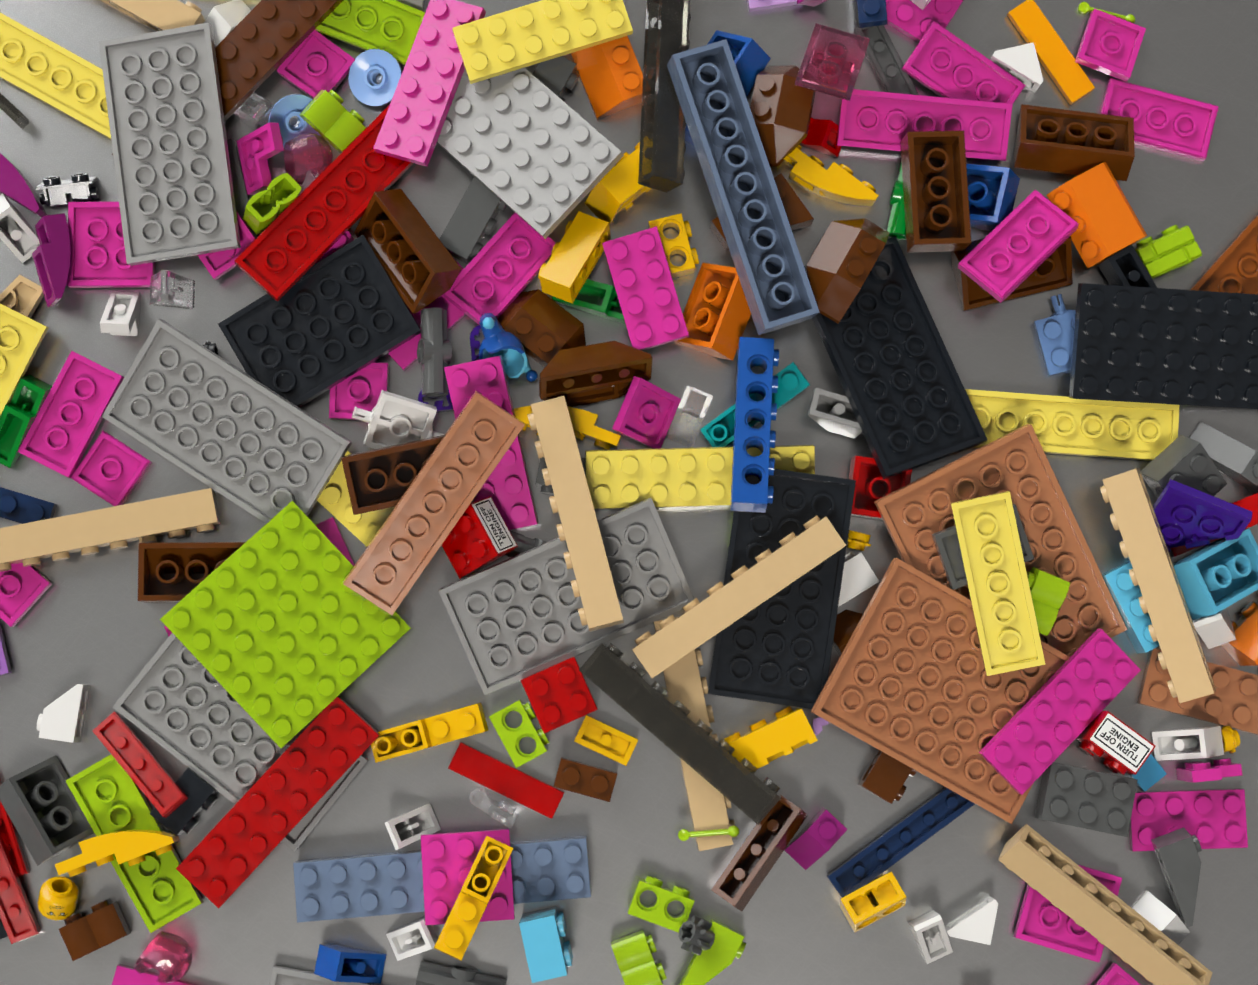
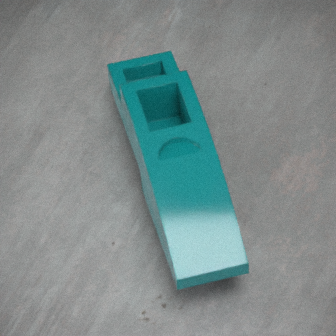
(790, 384)

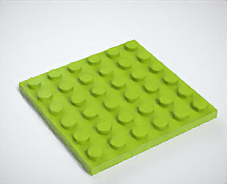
(283, 625)

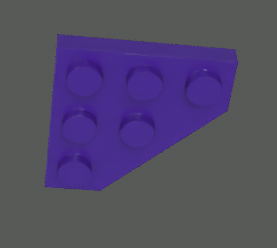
(1196, 517)

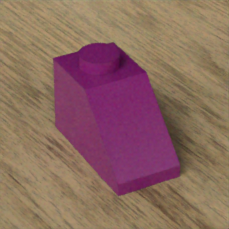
(815, 838)

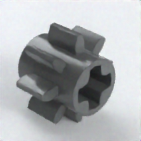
(696, 935)

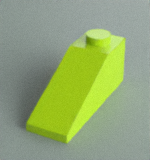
(726, 946)

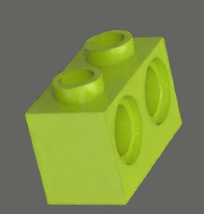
(512, 736)
(657, 912)

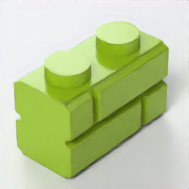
(1168, 252)

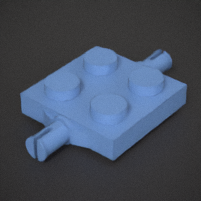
(1057, 337)

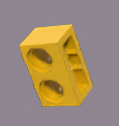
(678, 245)
(873, 902)

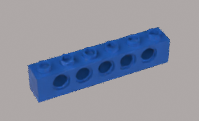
(744, 495)

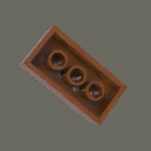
(935, 191)
(382, 475)

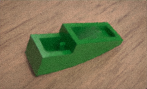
(598, 300)
(19, 416)

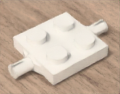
(397, 421)

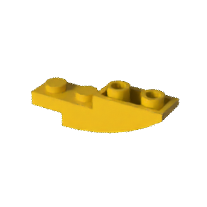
(834, 183)
(583, 425)
(429, 732)
(126, 845)
(473, 898)

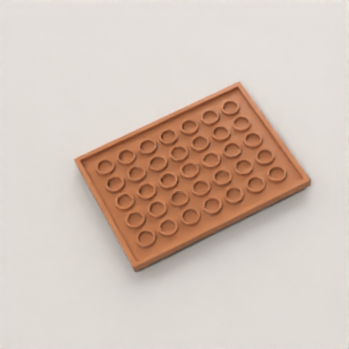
(1058, 546)
(921, 687)

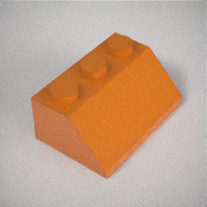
(610, 76)
(1102, 212)
(716, 312)
(1245, 647)

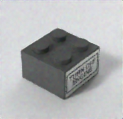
(1184, 463)

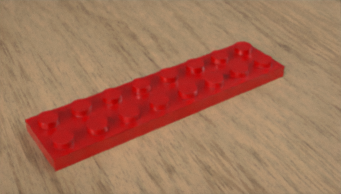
(321, 214)
(278, 801)

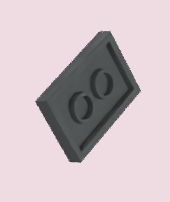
(950, 554)

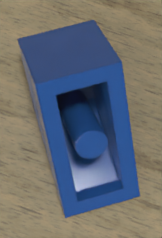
(349, 964)

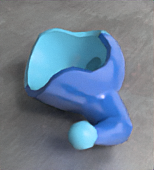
(504, 343)

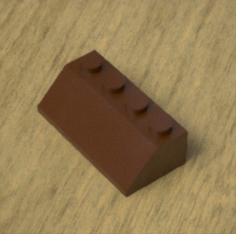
(1073, 141)
(407, 249)
(1051, 274)
(175, 569)

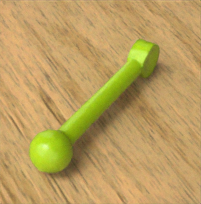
(1084, 8)
(684, 834)

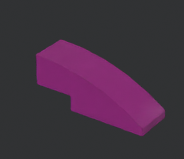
(18, 188)
(52, 256)

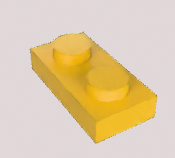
(606, 740)

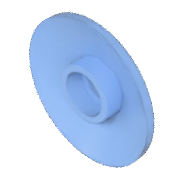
(363, 77)
(285, 109)

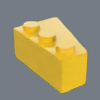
(617, 188)
(774, 738)

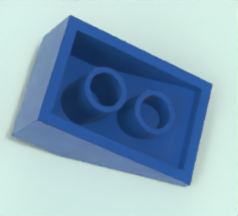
(990, 194)

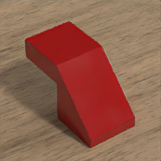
(822, 137)

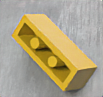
(574, 257)

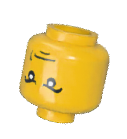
(58, 898)

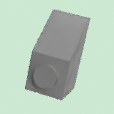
(834, 413)

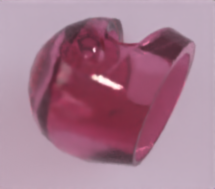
(306, 153)
(168, 955)

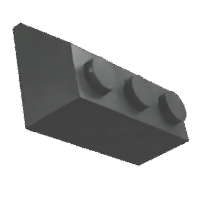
(44, 810)

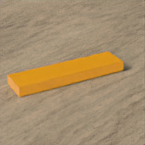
(1051, 51)

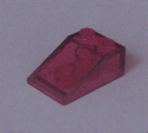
(832, 62)

